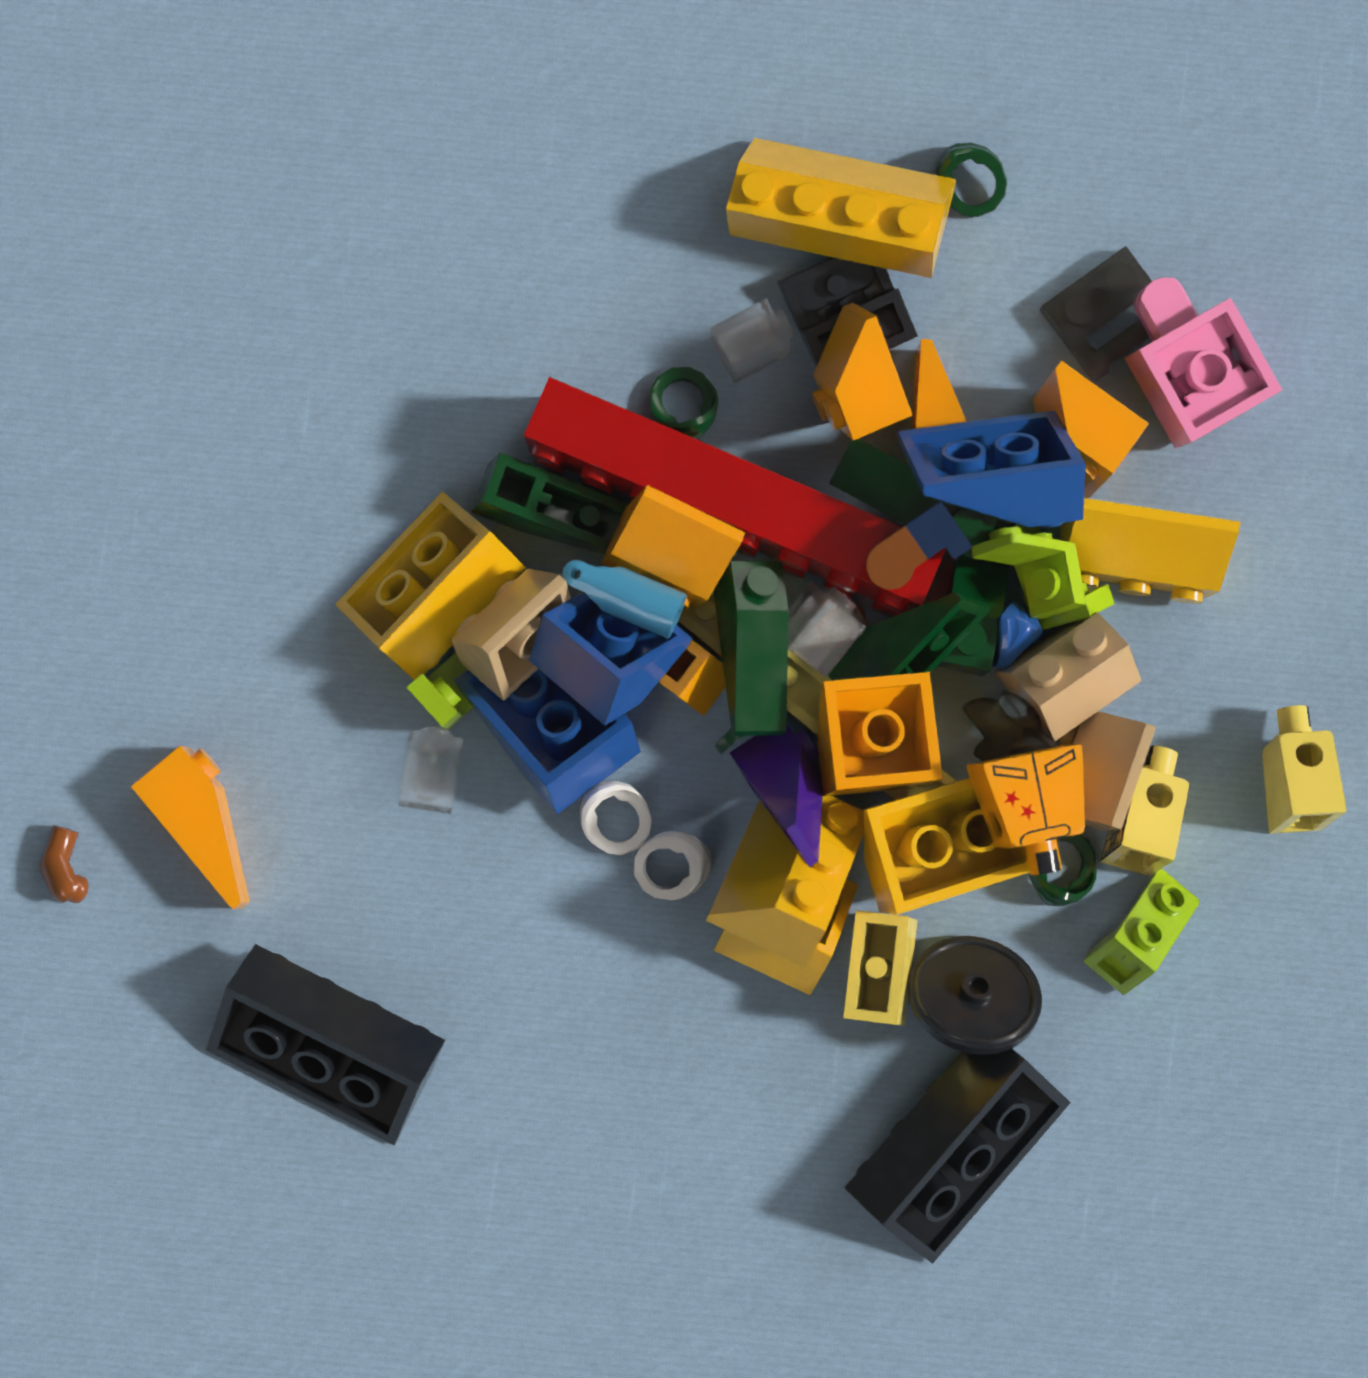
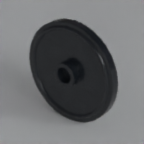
(974, 995)

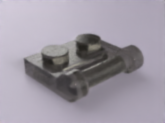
(1093, 304)

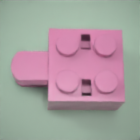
(1197, 365)

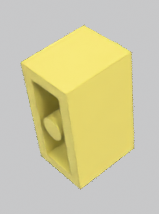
(880, 968)

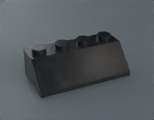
(323, 1043)
(956, 1148)

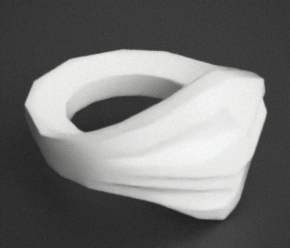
(622, 792)
(696, 854)

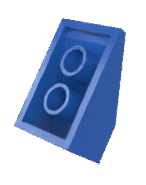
(1002, 467)
(552, 736)

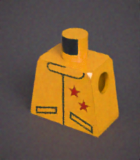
(1032, 801)

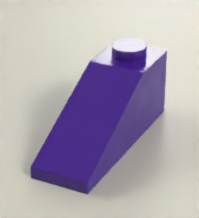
(787, 785)

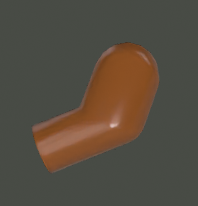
(57, 869)

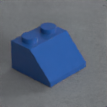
(602, 658)

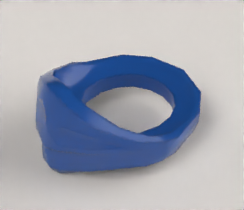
(1015, 634)

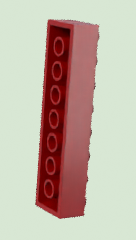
(777, 514)

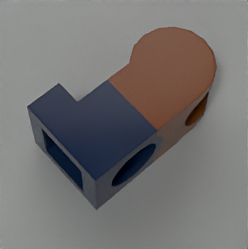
(896, 557)

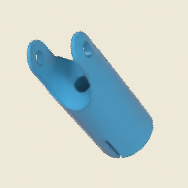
(629, 596)

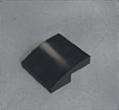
(821, 291)

